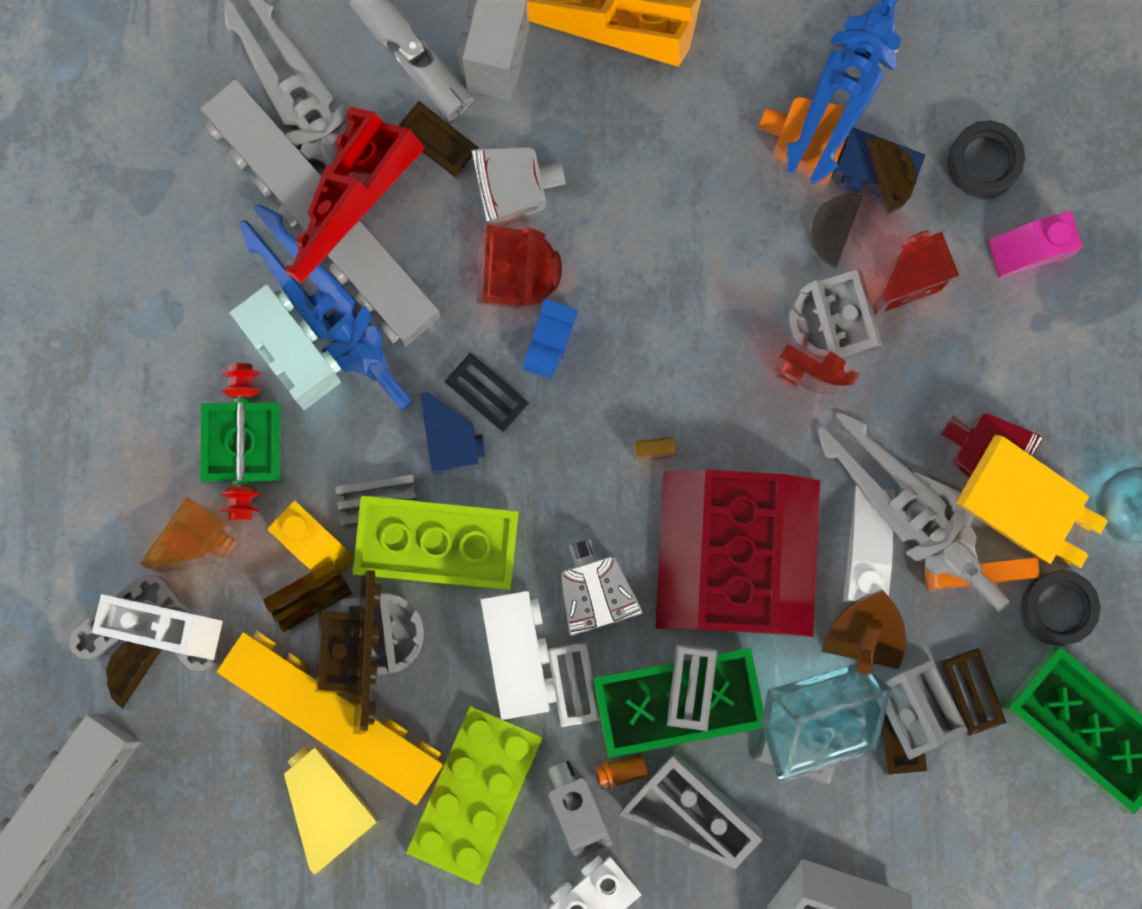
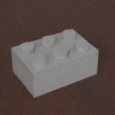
(494, 46)

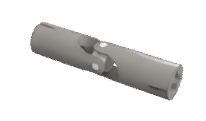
(397, 36)

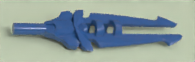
(867, 41)
(354, 339)

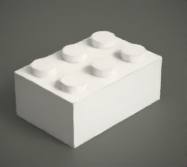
(517, 655)

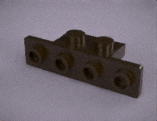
(346, 652)

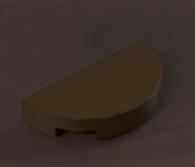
(893, 173)
(129, 669)

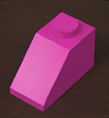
(1035, 244)

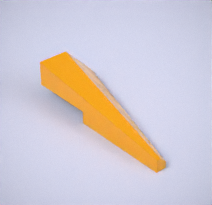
(642, 27)

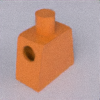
(790, 127)

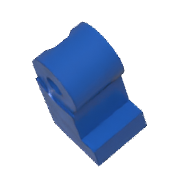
(550, 339)

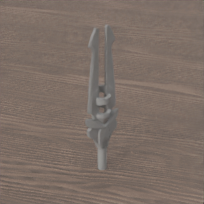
(315, 134)
(946, 543)

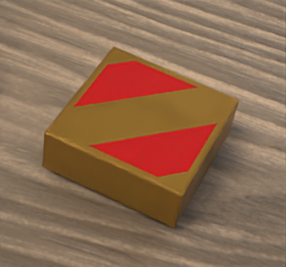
(654, 449)

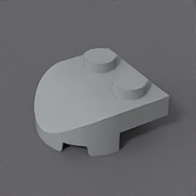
(835, 316)
(399, 632)

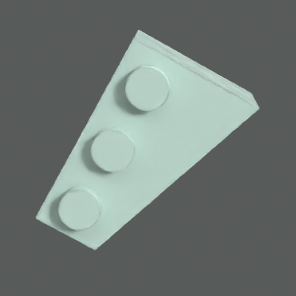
(287, 346)

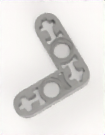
(167, 599)

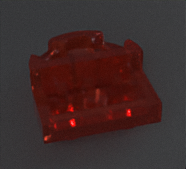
(516, 267)
(822, 378)

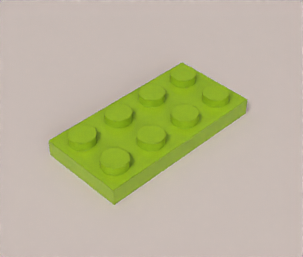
(435, 542)
(474, 795)

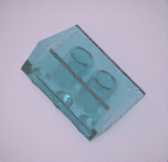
(824, 720)

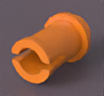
(621, 772)

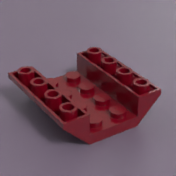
(738, 552)

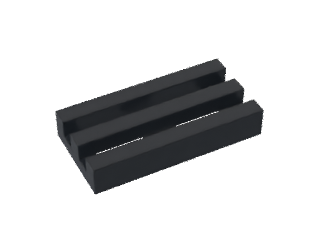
(511, 414)

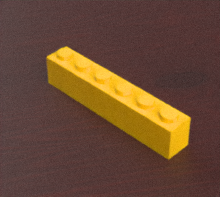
(329, 717)

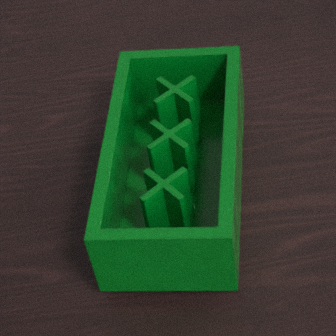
(636, 704)
(1083, 726)

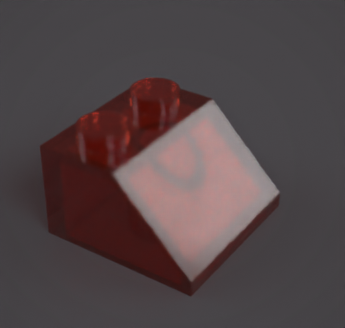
(917, 272)

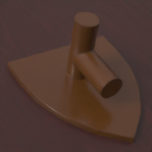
(869, 632)

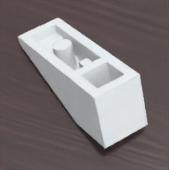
(868, 550)
(157, 627)

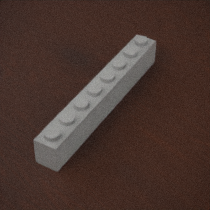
(293, 182)

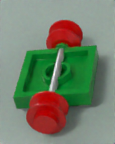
(240, 442)

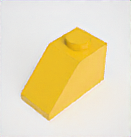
(309, 539)

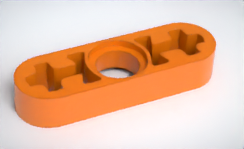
(995, 571)

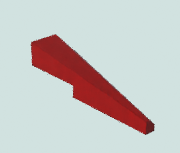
(365, 166)

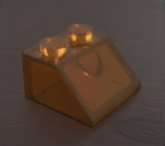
(190, 540)

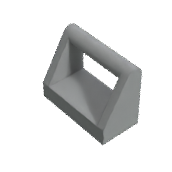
(913, 716)

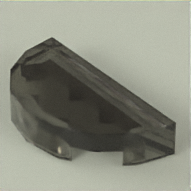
(833, 225)

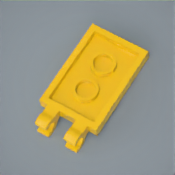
(1028, 503)

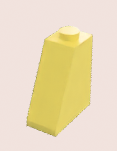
(325, 807)

